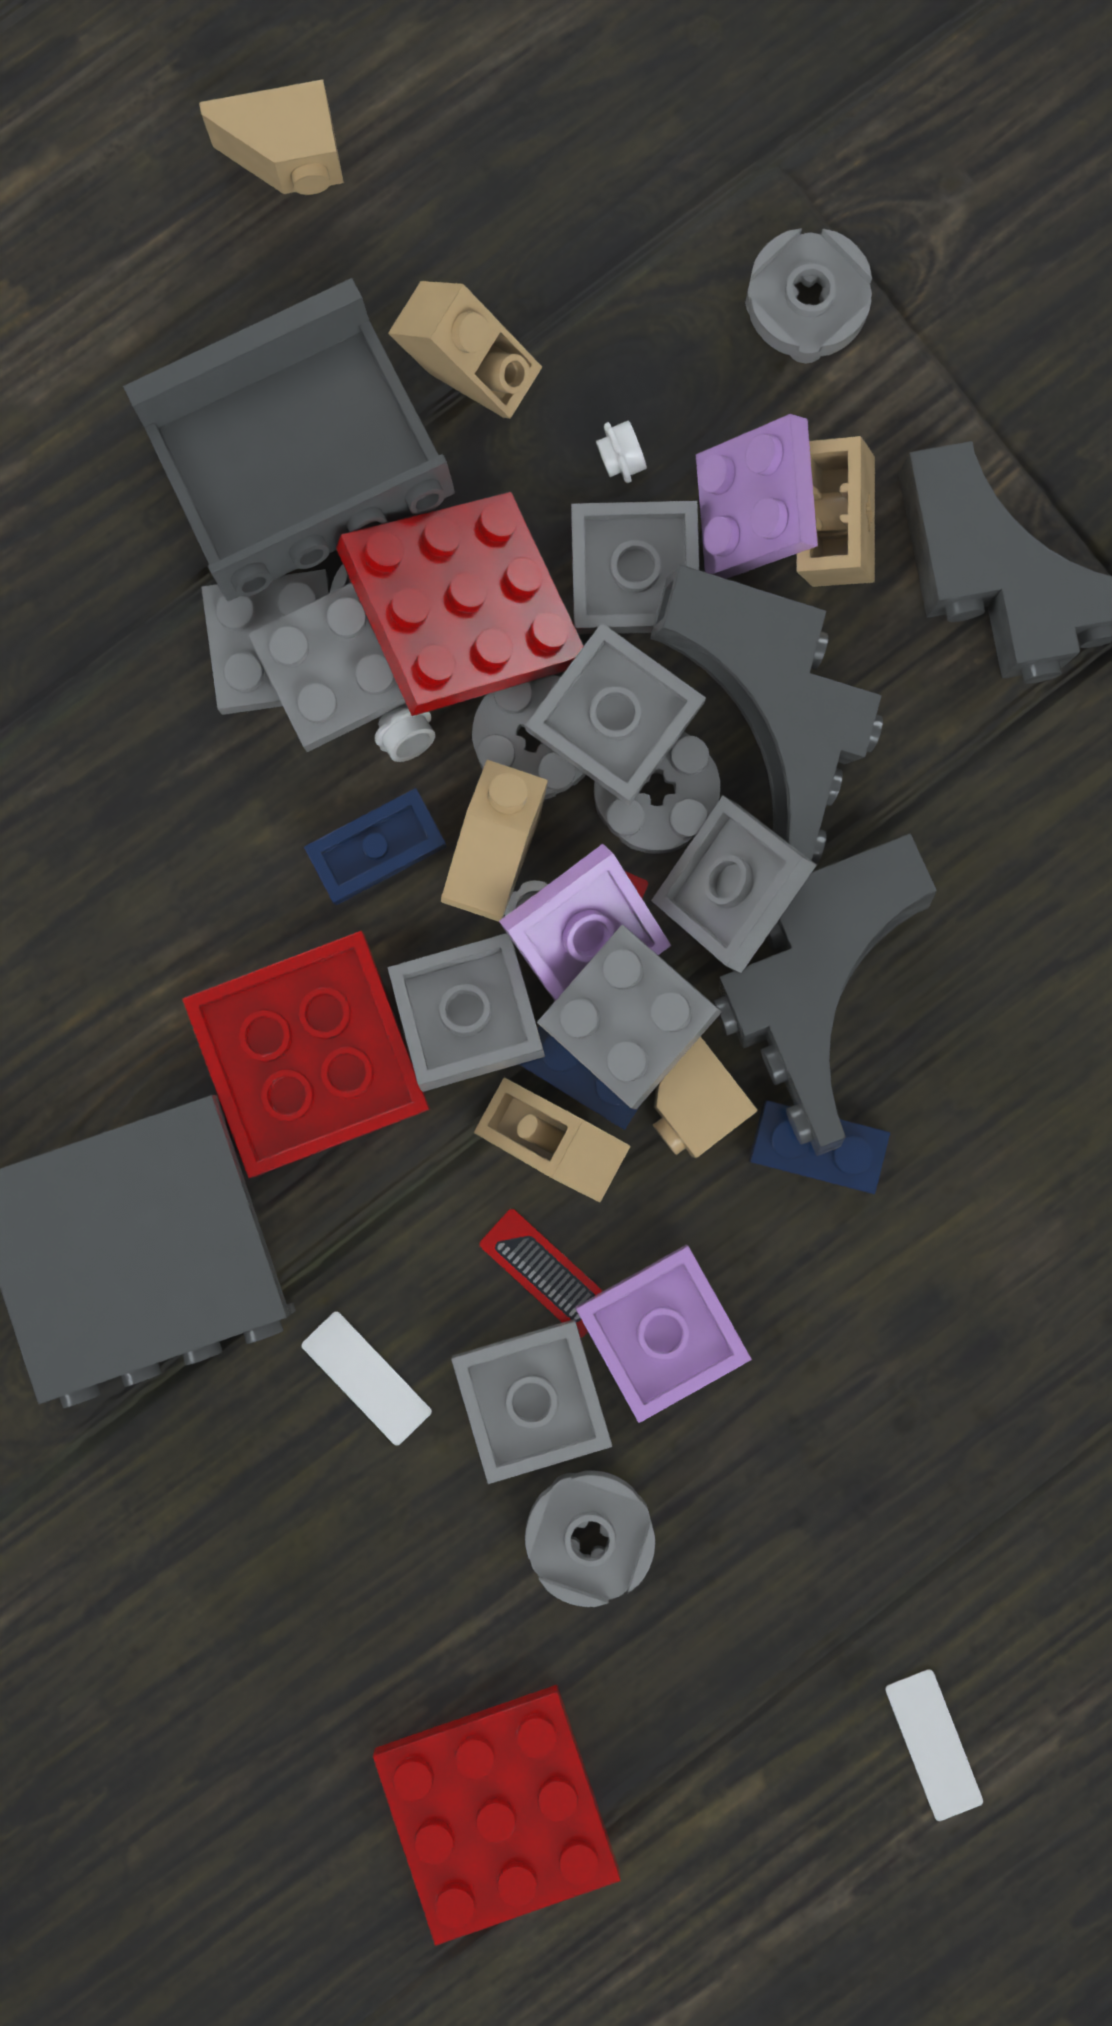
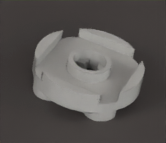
(809, 258)
(496, 737)
(682, 814)
(608, 1570)

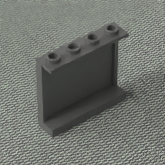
(289, 440)
(133, 1253)

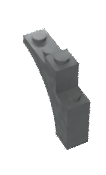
(981, 557)
(763, 659)
(797, 991)

